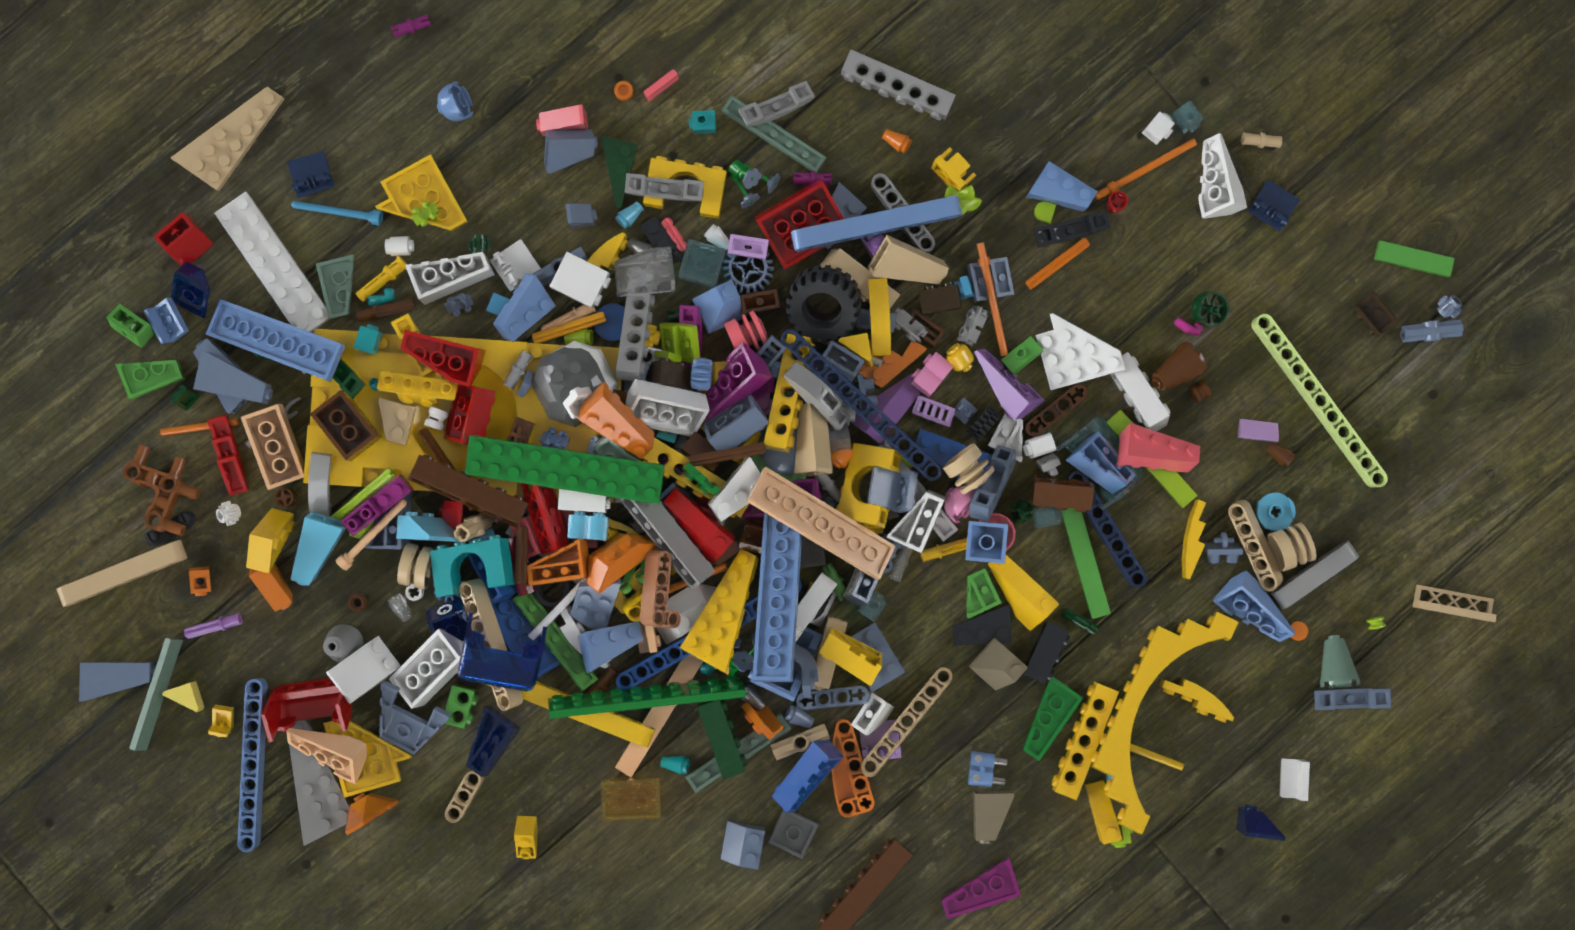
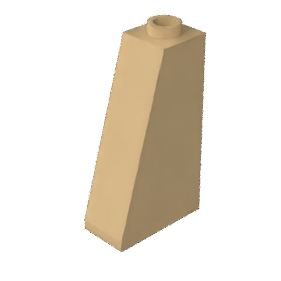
(905, 262)
(812, 443)
(826, 667)

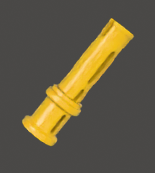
(389, 273)

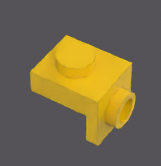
(222, 721)

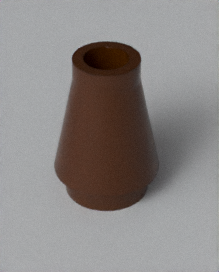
(1281, 454)

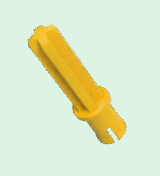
(942, 550)

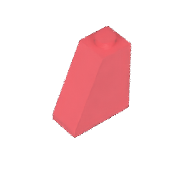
(562, 119)

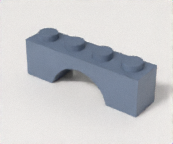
(988, 495)

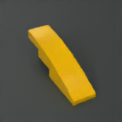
(1191, 546)

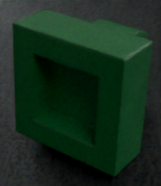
(184, 397)

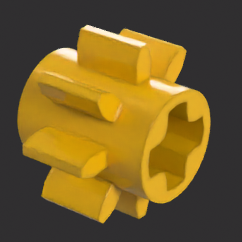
(654, 336)

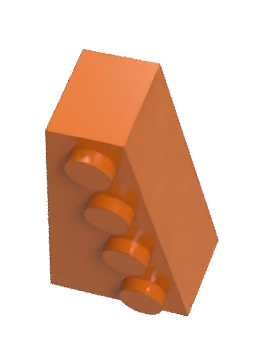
(616, 421)

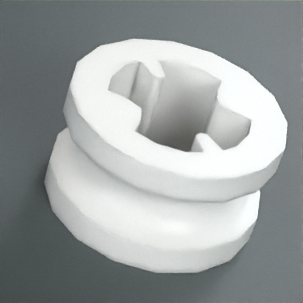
(416, 597)

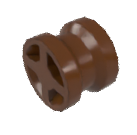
(1199, 391)
(281, 497)

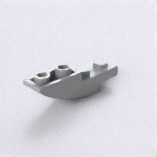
(819, 394)

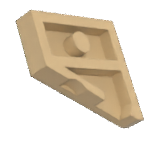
(396, 420)

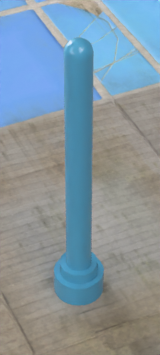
(374, 216)

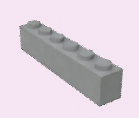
(670, 537)

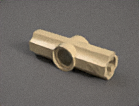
(473, 527)
(788, 747)

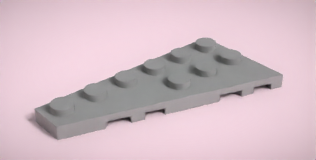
(318, 794)

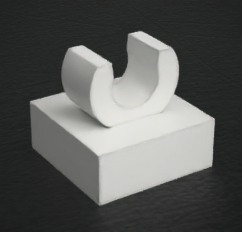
(1049, 463)

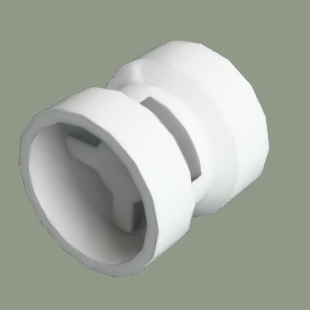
(438, 414)

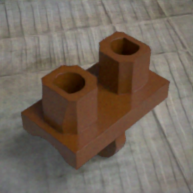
(521, 430)

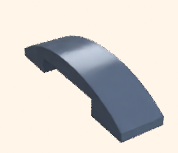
(1352, 698)

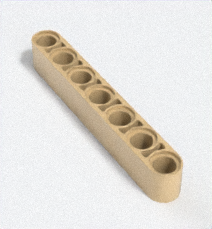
(122, 573)
(484, 621)
(911, 713)

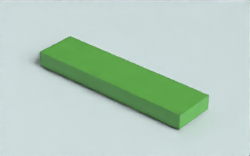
(1414, 259)

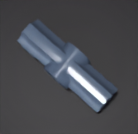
(548, 272)
(1431, 331)

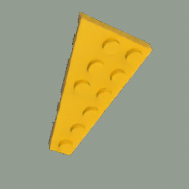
(721, 619)

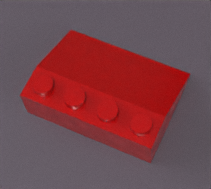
(802, 209)

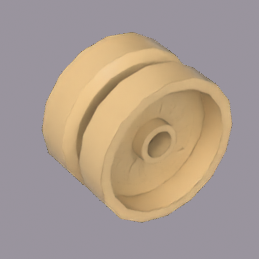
(415, 566)

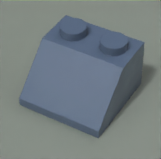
(743, 844)

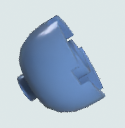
(454, 102)

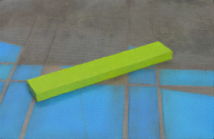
(1170, 480)

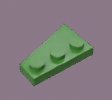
(148, 376)

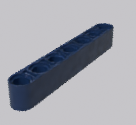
(1108, 539)

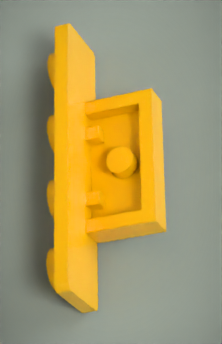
(417, 388)

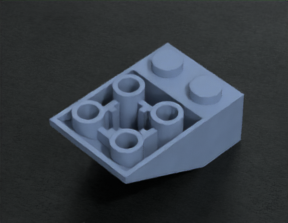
(843, 360)

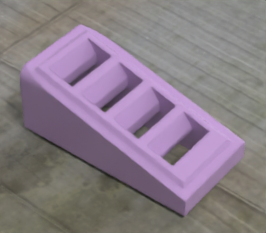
(951, 411)

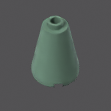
(1337, 664)

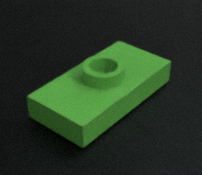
(1022, 355)

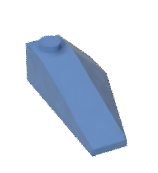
(1250, 602)

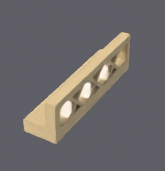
(1438, 607)

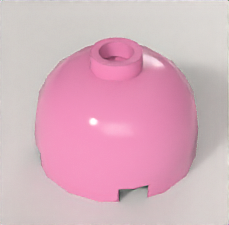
(958, 504)

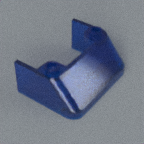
(499, 666)

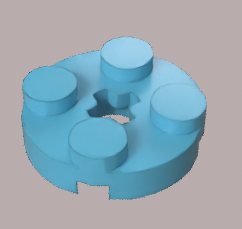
(1265, 506)

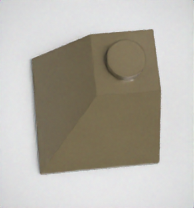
(998, 665)

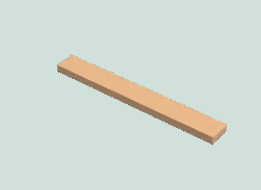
(657, 717)

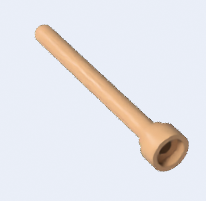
(345, 560)

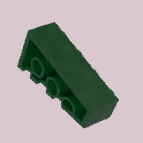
(722, 738)

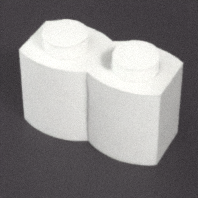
(1039, 446)

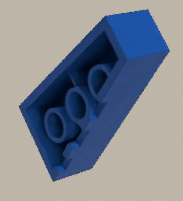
(943, 449)
(807, 775)

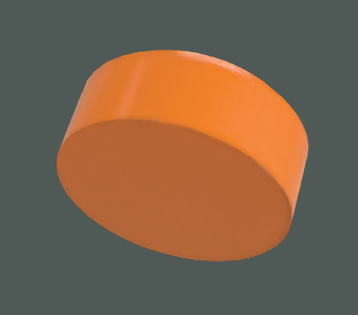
(623, 91)
(1300, 629)

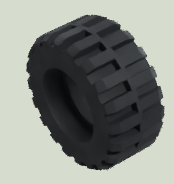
(824, 281)

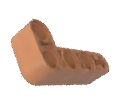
(656, 591)

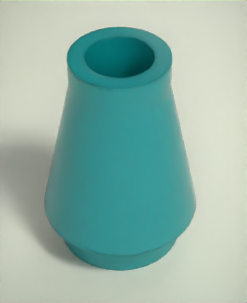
(677, 764)

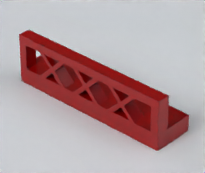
(548, 512)

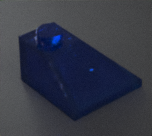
(191, 289)
(1256, 824)

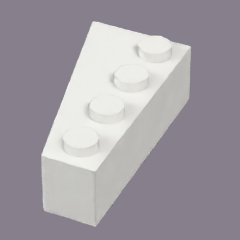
(447, 275)
(1140, 395)

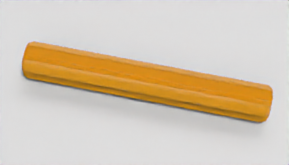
(569, 327)

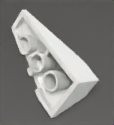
(1221, 187)

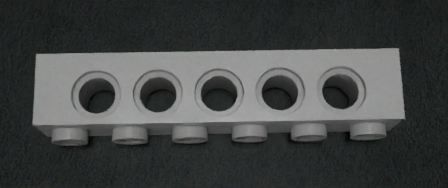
(909, 83)
(626, 368)

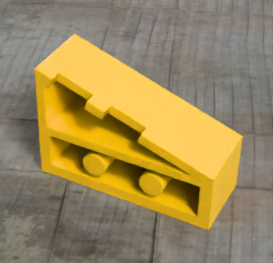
(268, 539)
(851, 655)

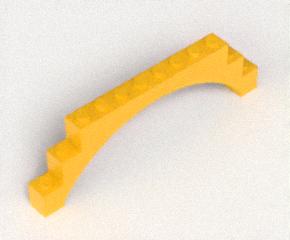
(1114, 752)

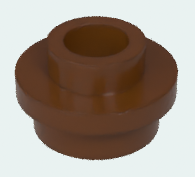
(351, 602)

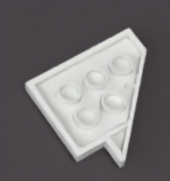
(1075, 355)

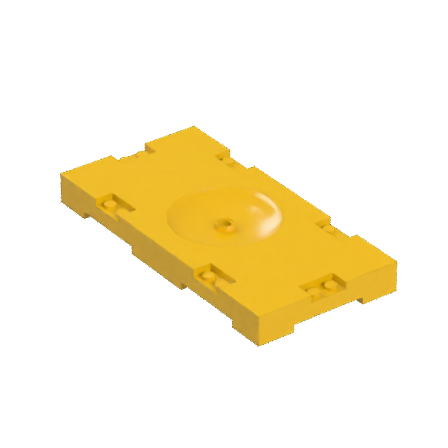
(387, 454)

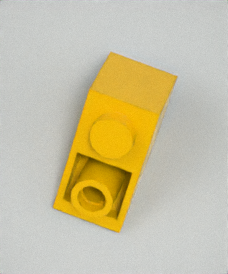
(526, 837)

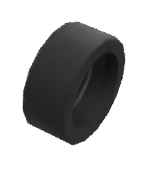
(552, 603)

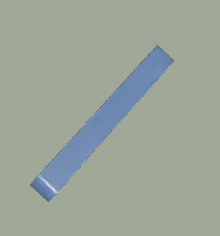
(876, 223)
(247, 772)

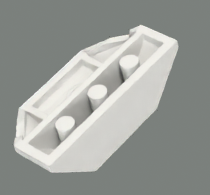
(689, 605)

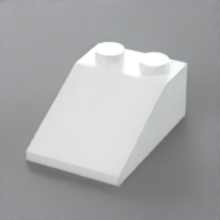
(363, 669)

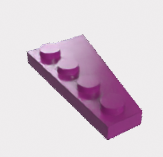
(987, 889)

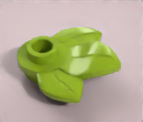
(966, 198)

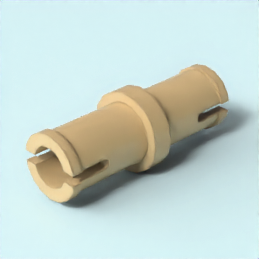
(1261, 140)

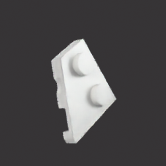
(1009, 435)

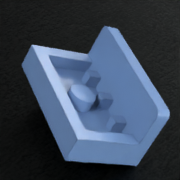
(166, 321)

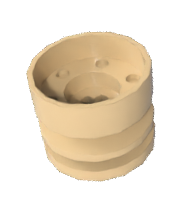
(968, 468)
(1292, 546)

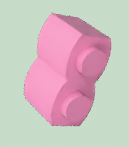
(932, 374)

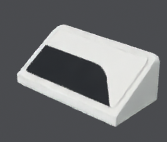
(822, 612)

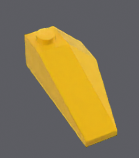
(1026, 597)

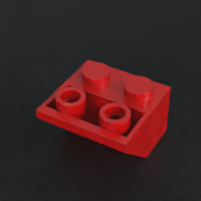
(183, 239)

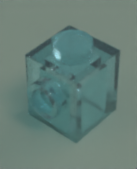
(1187, 117)
(1046, 517)
(873, 607)

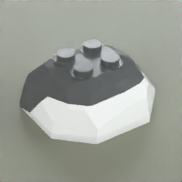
(566, 369)

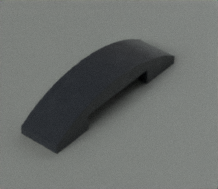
(1072, 229)

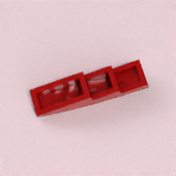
(228, 454)

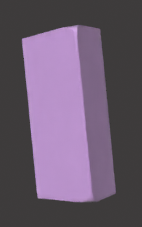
(1258, 430)

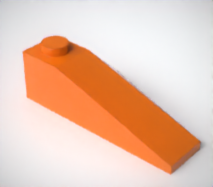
(367, 809)

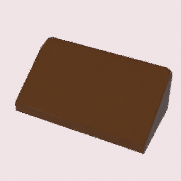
(760, 301)
(697, 445)

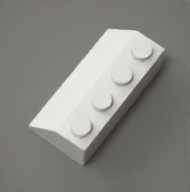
(667, 407)
(428, 669)

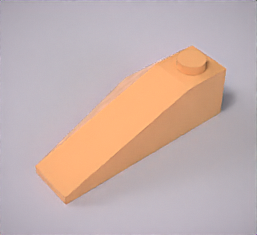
(339, 752)

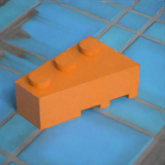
(561, 566)

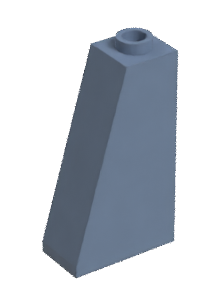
(223, 378)
(231, 404)
(108, 677)

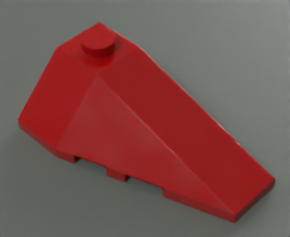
(450, 359)

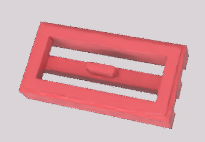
(660, 85)

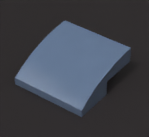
(1000, 276)

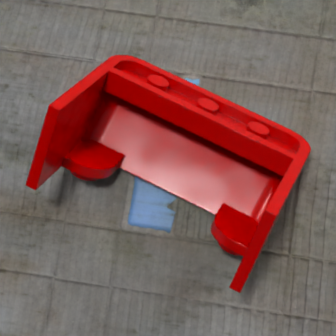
(304, 702)

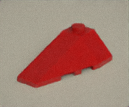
(700, 527)

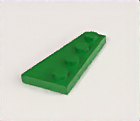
(1052, 714)

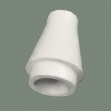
(717, 237)

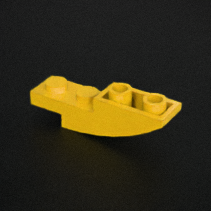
(609, 251)
(1203, 699)

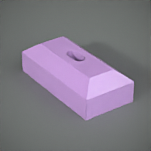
(737, 246)

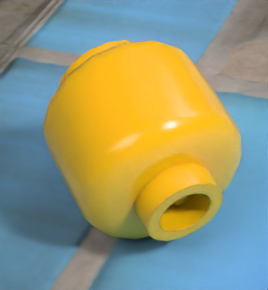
(960, 357)

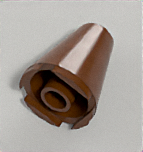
(1179, 367)

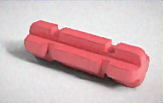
(674, 234)

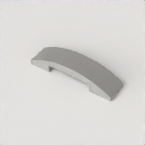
(778, 106)
(663, 188)
(319, 483)

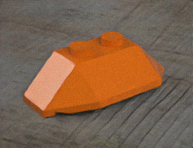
(616, 559)

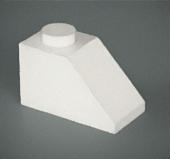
(872, 715)

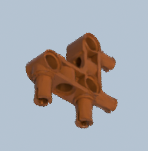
(164, 499)

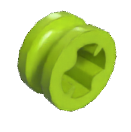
(1376, 623)

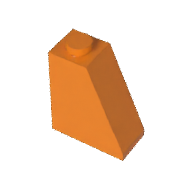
(272, 587)

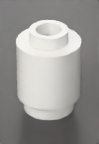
(399, 246)

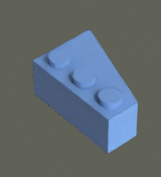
(1099, 462)

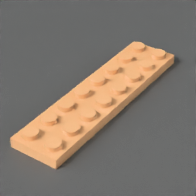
(821, 523)

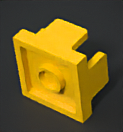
(952, 170)

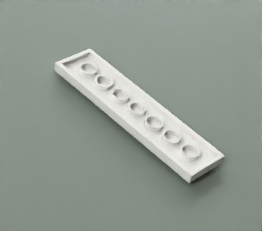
(273, 263)

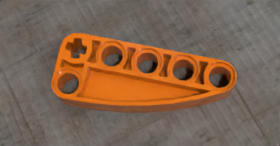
(845, 777)

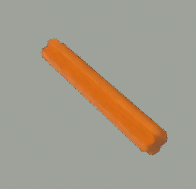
(1057, 263)

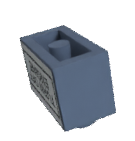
(860, 588)

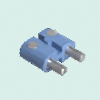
(982, 767)

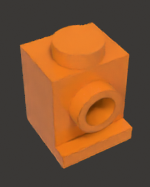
(194, 574)

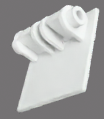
(514, 263)

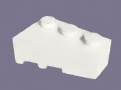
(735, 491)
(918, 523)

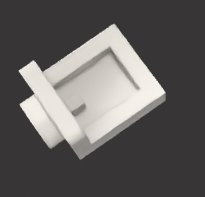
(574, 400)

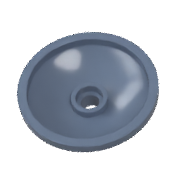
(780, 461)

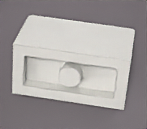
(1294, 779)

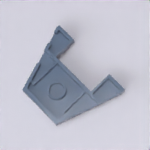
(403, 727)

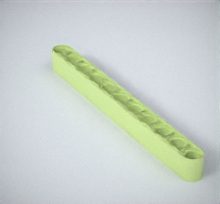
(1327, 403)

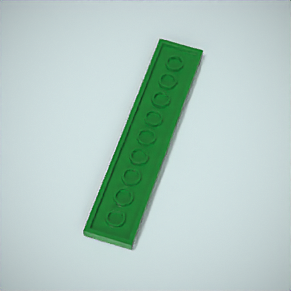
(564, 469)
(648, 697)

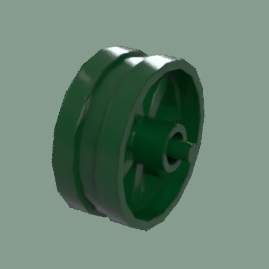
(1209, 308)

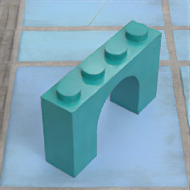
(448, 560)

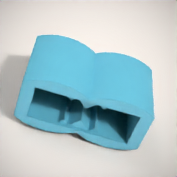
(588, 527)

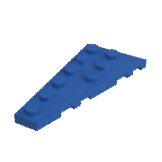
(515, 633)

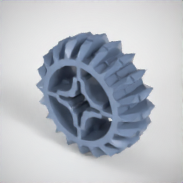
(731, 263)

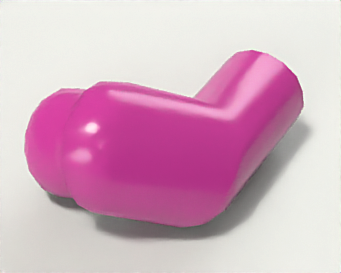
(1187, 328)

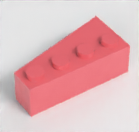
(1155, 450)

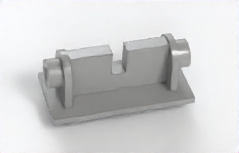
(975, 317)
(913, 331)

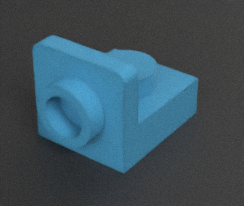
(965, 287)

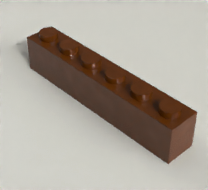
(468, 491)
(867, 886)

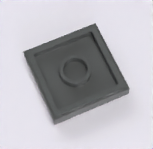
(793, 833)

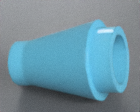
(628, 215)

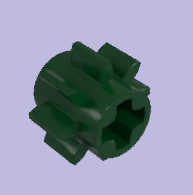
(479, 244)
(1021, 511)

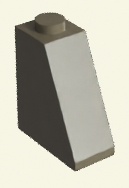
(990, 813)

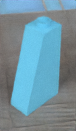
(315, 545)

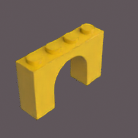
(713, 185)
(862, 462)

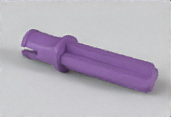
(214, 625)

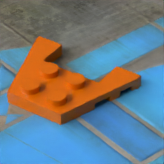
(891, 364)

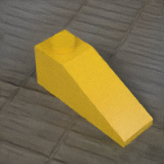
(1103, 813)

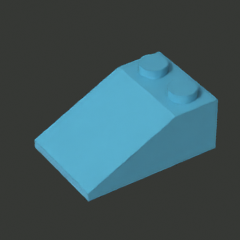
(424, 528)

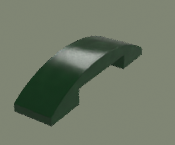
(348, 379)

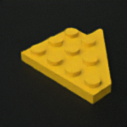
(418, 184)
(381, 760)

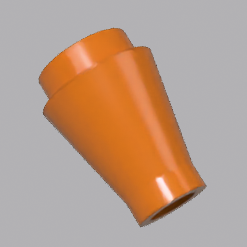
(897, 140)

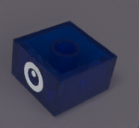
(448, 617)

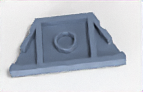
(594, 608)

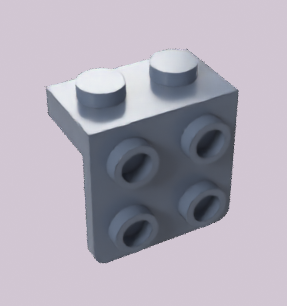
(893, 489)

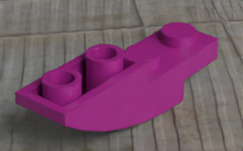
(377, 505)

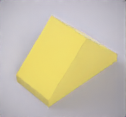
(186, 695)

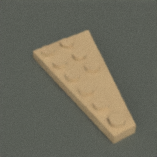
(224, 145)

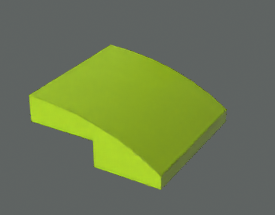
(680, 340)

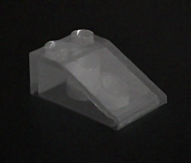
(645, 272)

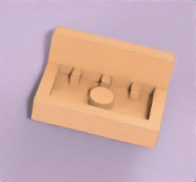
(651, 641)

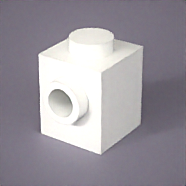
(1159, 128)

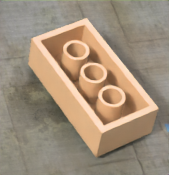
(274, 446)

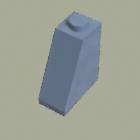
(567, 148)

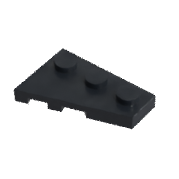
(984, 628)

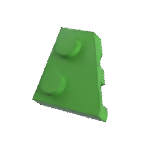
(980, 593)

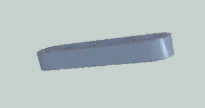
(833, 698)

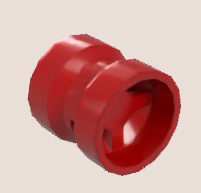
(1120, 201)

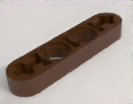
(1057, 412)

